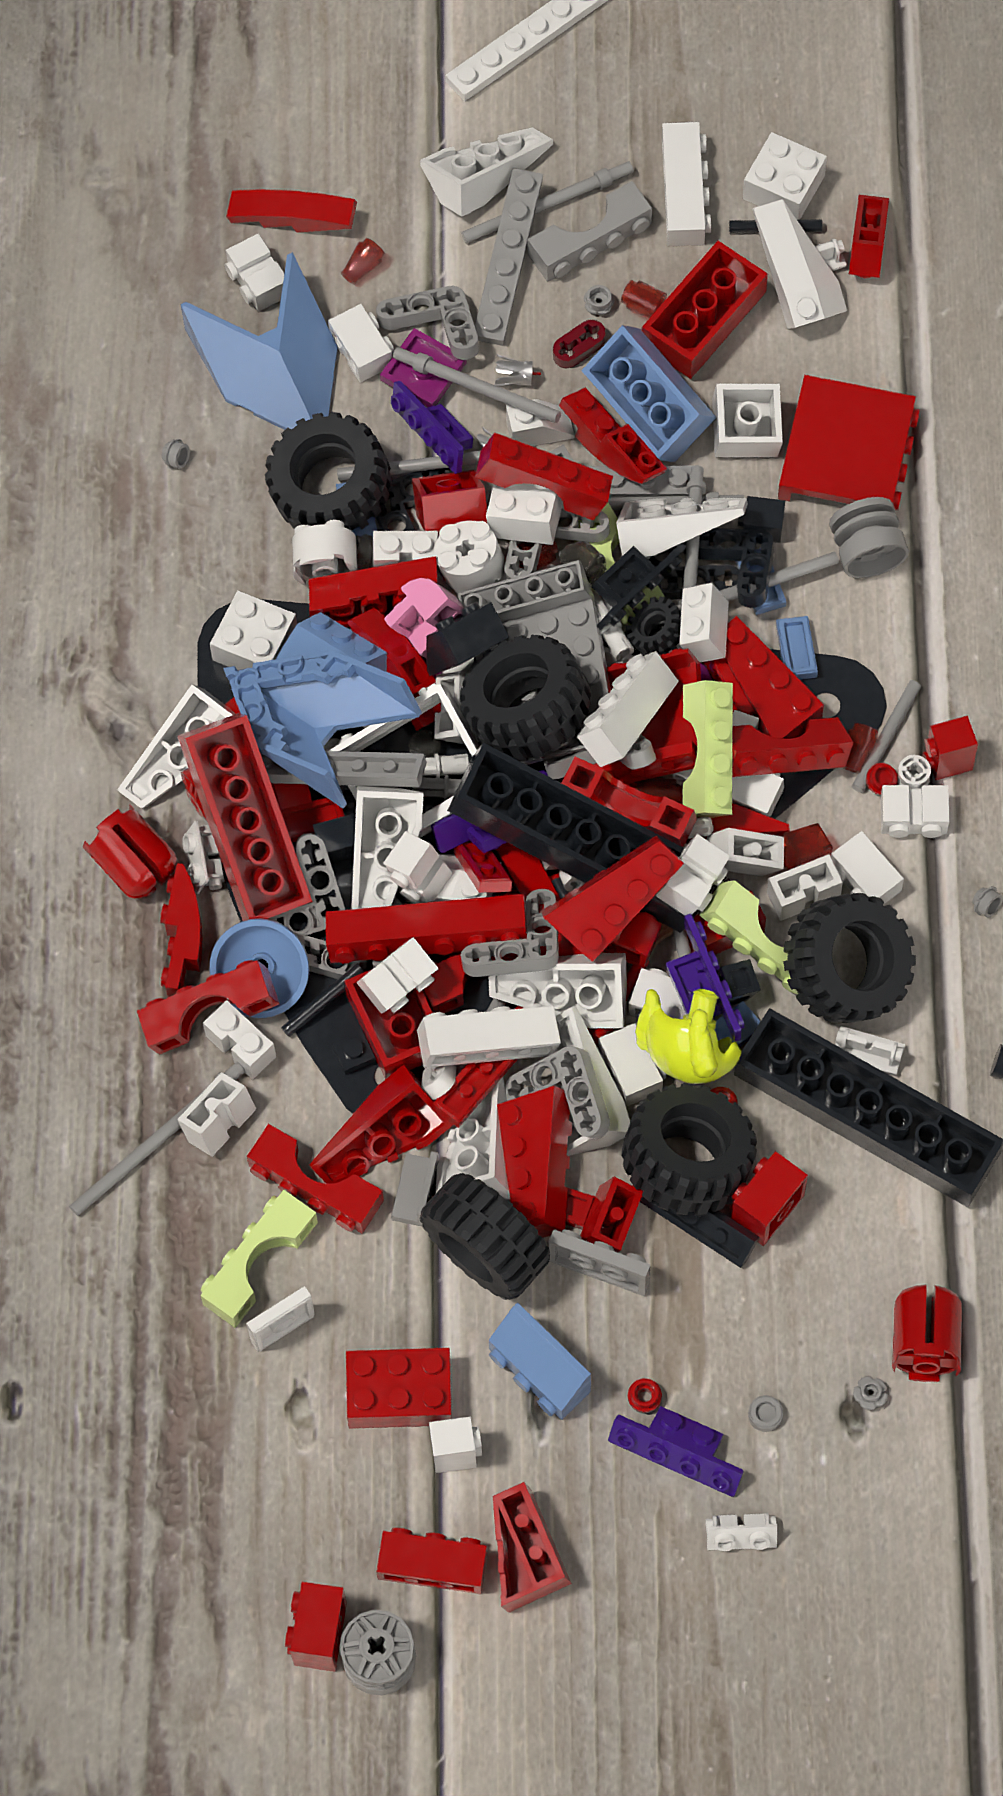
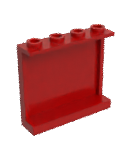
(848, 442)
(669, 733)

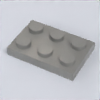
(599, 1261)

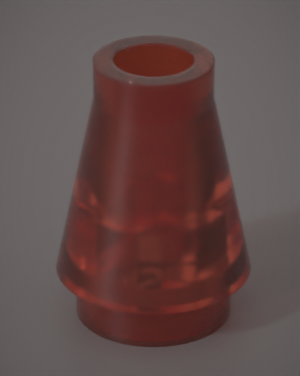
(363, 259)
(864, 743)

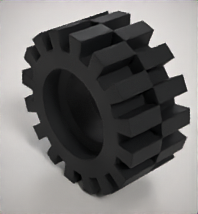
(647, 618)

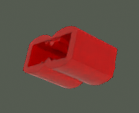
(637, 939)

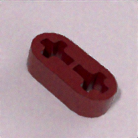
(577, 342)

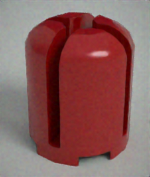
(132, 853)
(909, 1345)

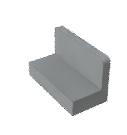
(415, 1188)

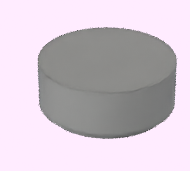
(765, 1413)

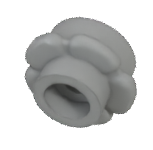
(601, 293)
(175, 454)
(987, 901)
(866, 1401)

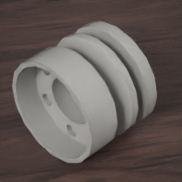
(868, 537)
(378, 1672)

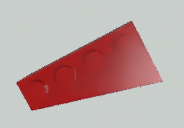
(355, 592)
(770, 686)
(610, 900)
(536, 1156)

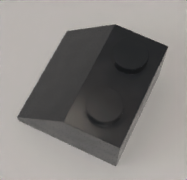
(464, 637)

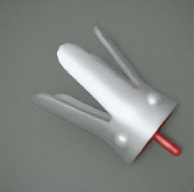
(520, 369)

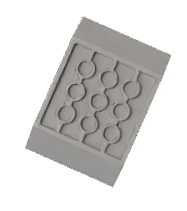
(556, 606)

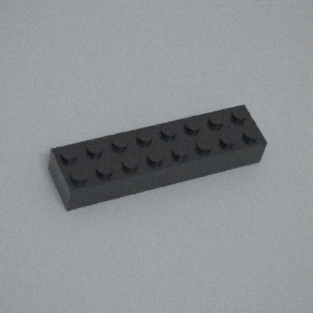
(552, 821)
(868, 1107)

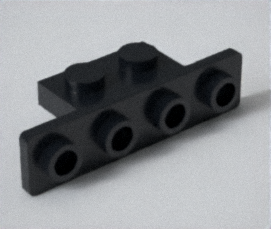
(627, 579)

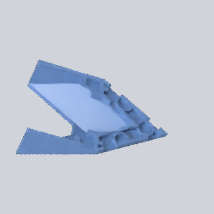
(274, 374)
(303, 702)

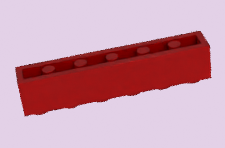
(436, 927)

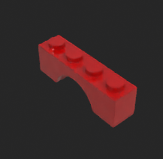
(513, 462)
(821, 747)
(655, 813)
(450, 981)
(170, 1020)
(349, 1201)

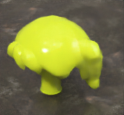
(689, 1045)

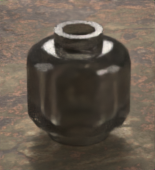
(592, 560)

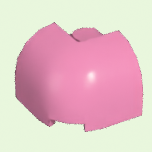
(420, 611)

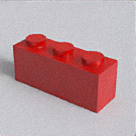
(432, 1561)

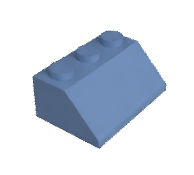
(324, 634)
(539, 1363)

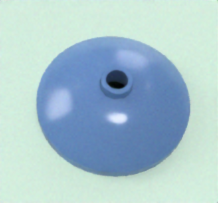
(268, 941)

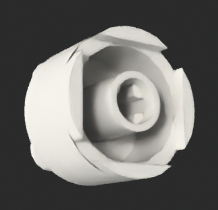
(323, 550)
(468, 555)

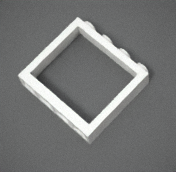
(371, 733)

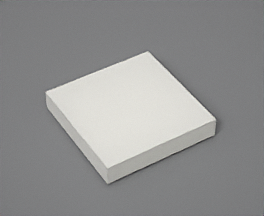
(281, 1319)

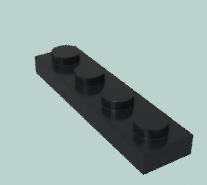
(713, 1230)

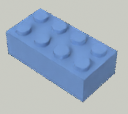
(648, 393)

